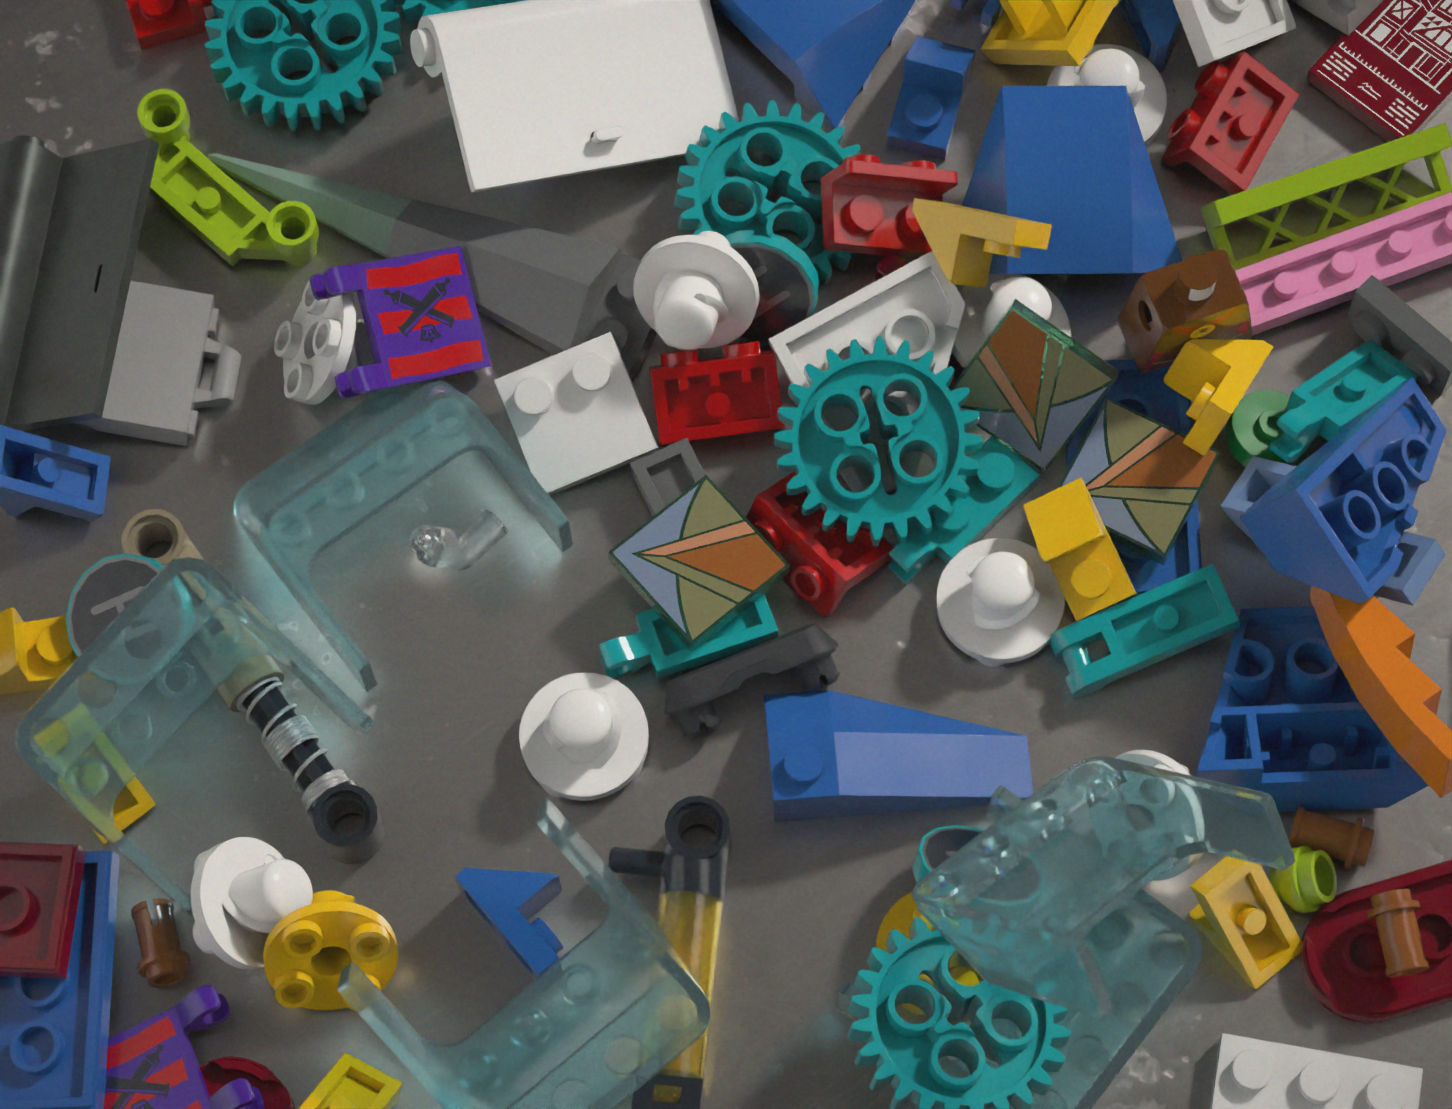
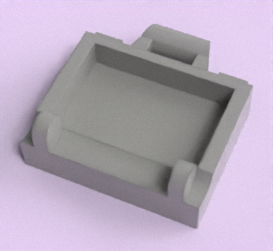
(162, 363)

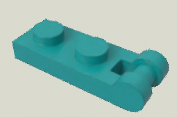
(1145, 630)

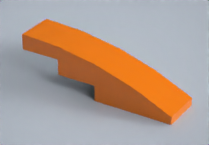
(1400, 698)

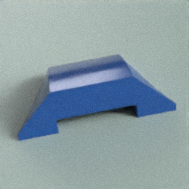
(821, 43)
(1084, 169)
(1295, 724)

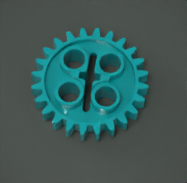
(259, 67)
(800, 155)
(823, 453)
(910, 1052)

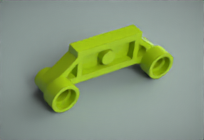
(212, 201)

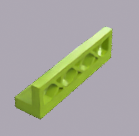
(1324, 177)

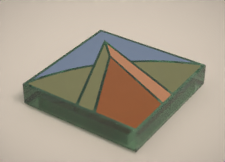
(1033, 385)
(1140, 478)
(699, 562)

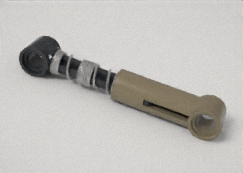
(289, 736)

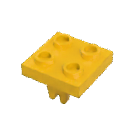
(1046, 31)

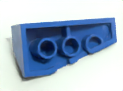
(1350, 501)
(871, 757)

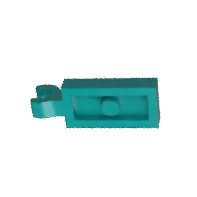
(1337, 397)
(995, 490)
(670, 655)

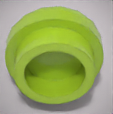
(1307, 881)

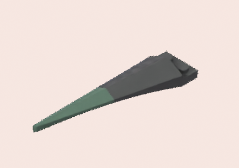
(523, 277)

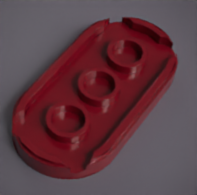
(1346, 959)

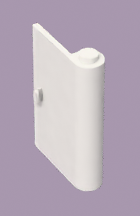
(549, 73)

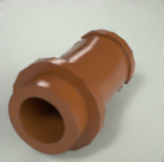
(1334, 836)
(1398, 932)
(160, 947)

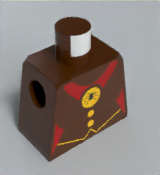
(1185, 303)

